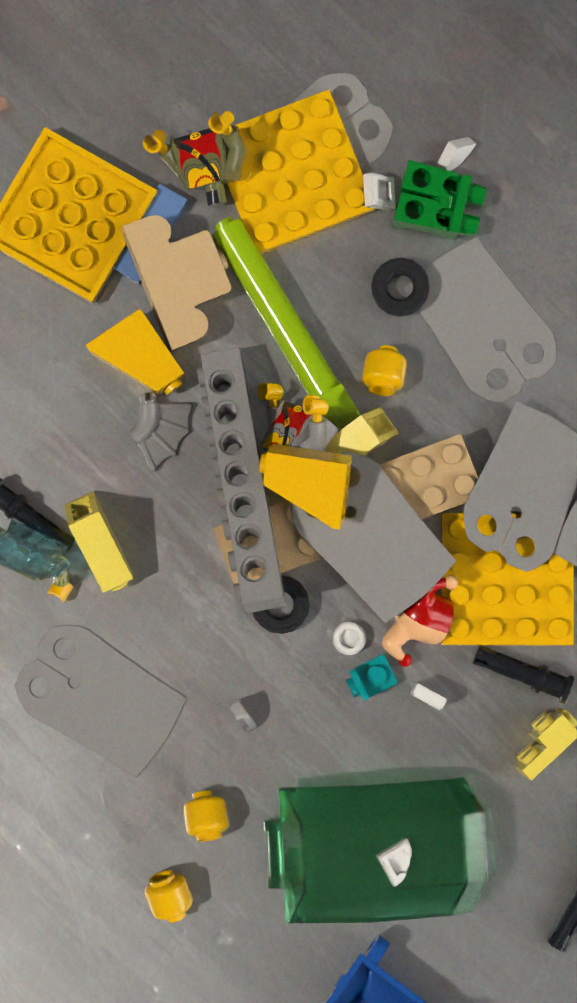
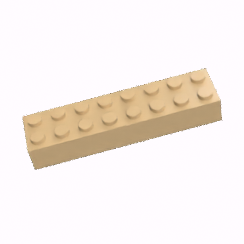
(428, 479)

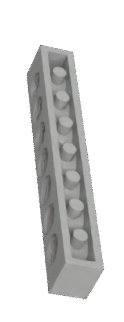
(268, 590)

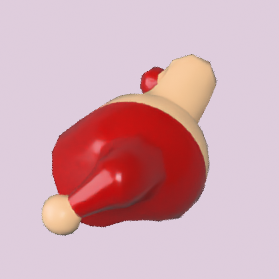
(423, 621)

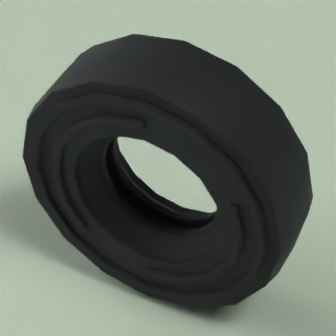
(397, 267)
(295, 618)

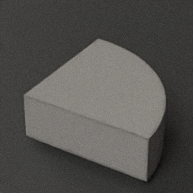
(241, 714)

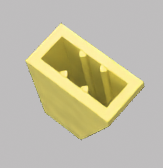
(363, 434)
(98, 542)

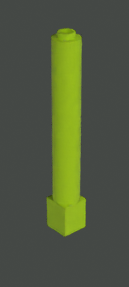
(283, 321)

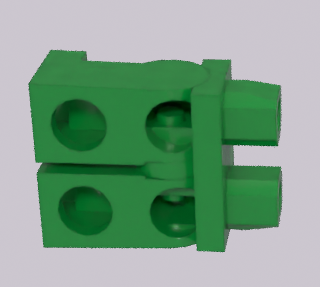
(436, 200)

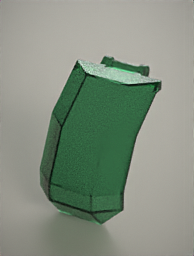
(339, 830)

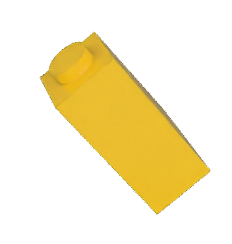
(139, 353)
(310, 480)

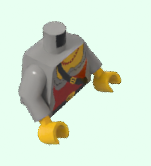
(295, 424)

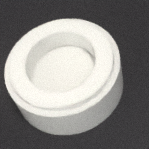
(349, 638)

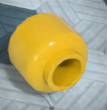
(384, 370)
(206, 816)
(168, 896)

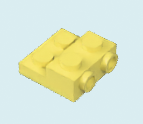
(553, 735)

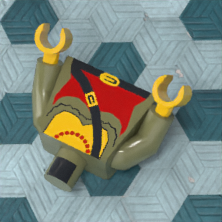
(205, 157)

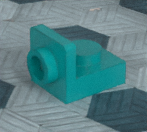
(371, 678)

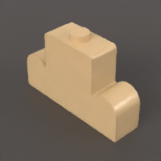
(177, 276)

